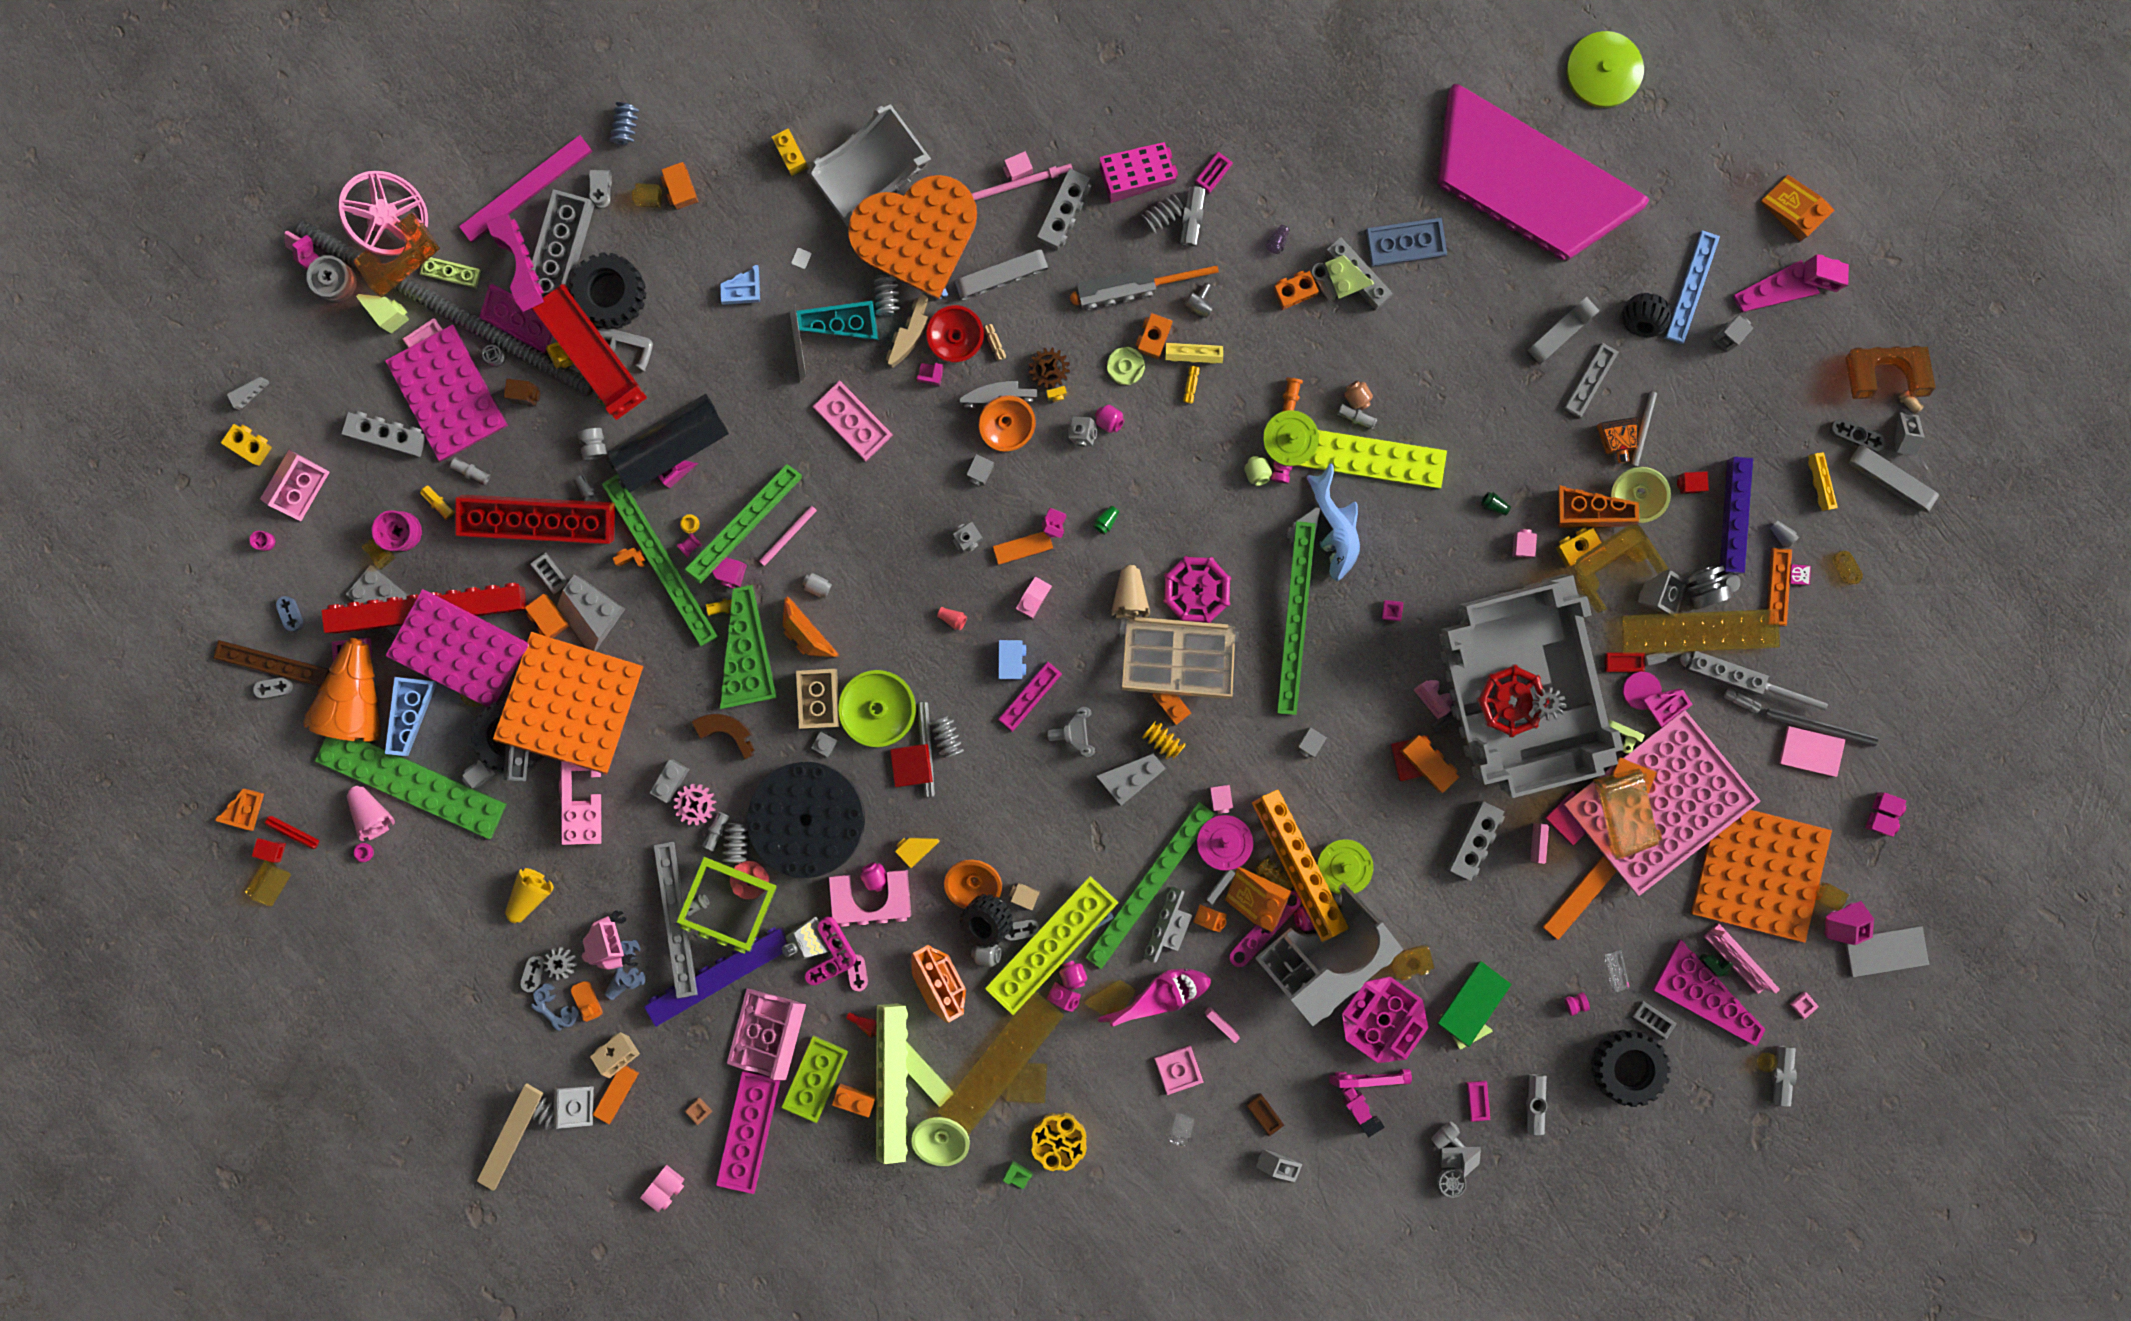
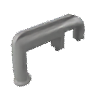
(631, 340)

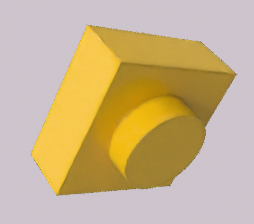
(1056, 394)

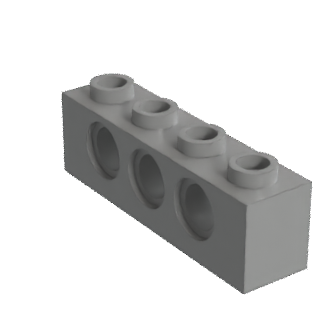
(1072, 181)
(1374, 294)
(354, 429)
(1458, 865)

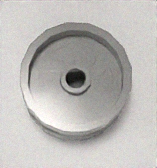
(331, 278)

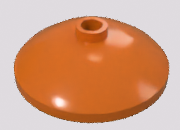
(1011, 433)
(963, 888)

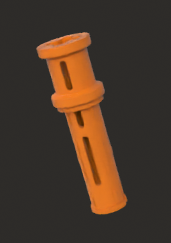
(1291, 394)

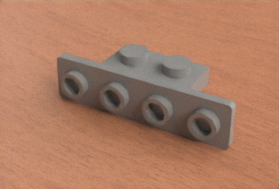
(1170, 926)

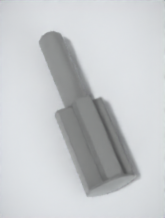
(1660, 657)

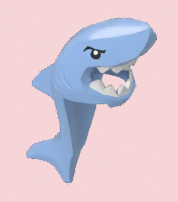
(1343, 521)

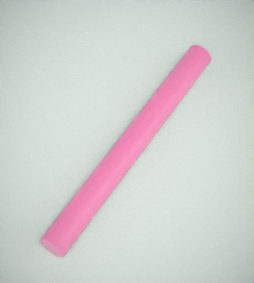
(788, 535)

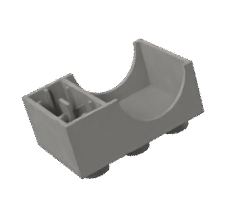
(1327, 972)

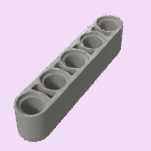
(1001, 275)
(1893, 479)

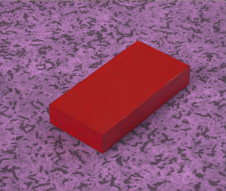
(1624, 662)

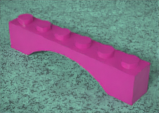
(524, 285)

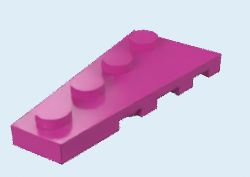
(1776, 289)

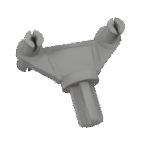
(1075, 732)

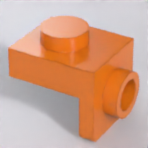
(625, 556)
(1210, 918)

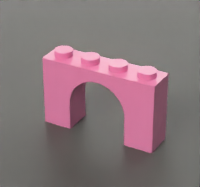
(845, 910)

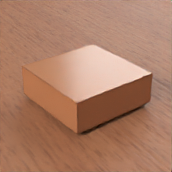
(698, 1111)

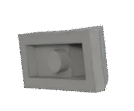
(1465, 1157)

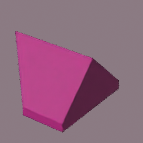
(674, 474)

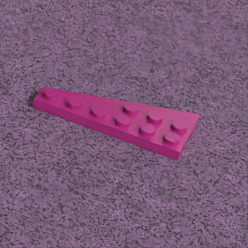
(1700, 991)

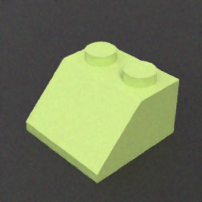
(384, 311)

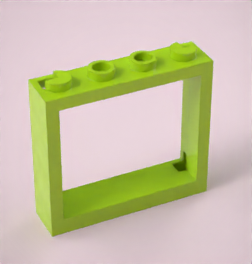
(723, 939)

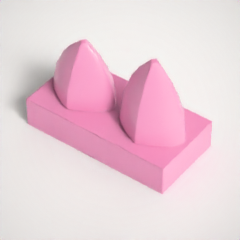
(1438, 704)

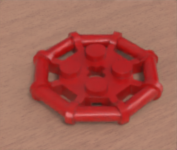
(1502, 696)

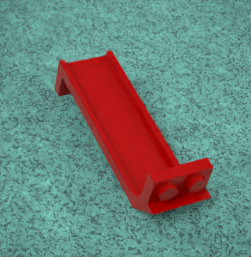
(589, 352)

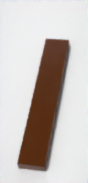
(270, 663)

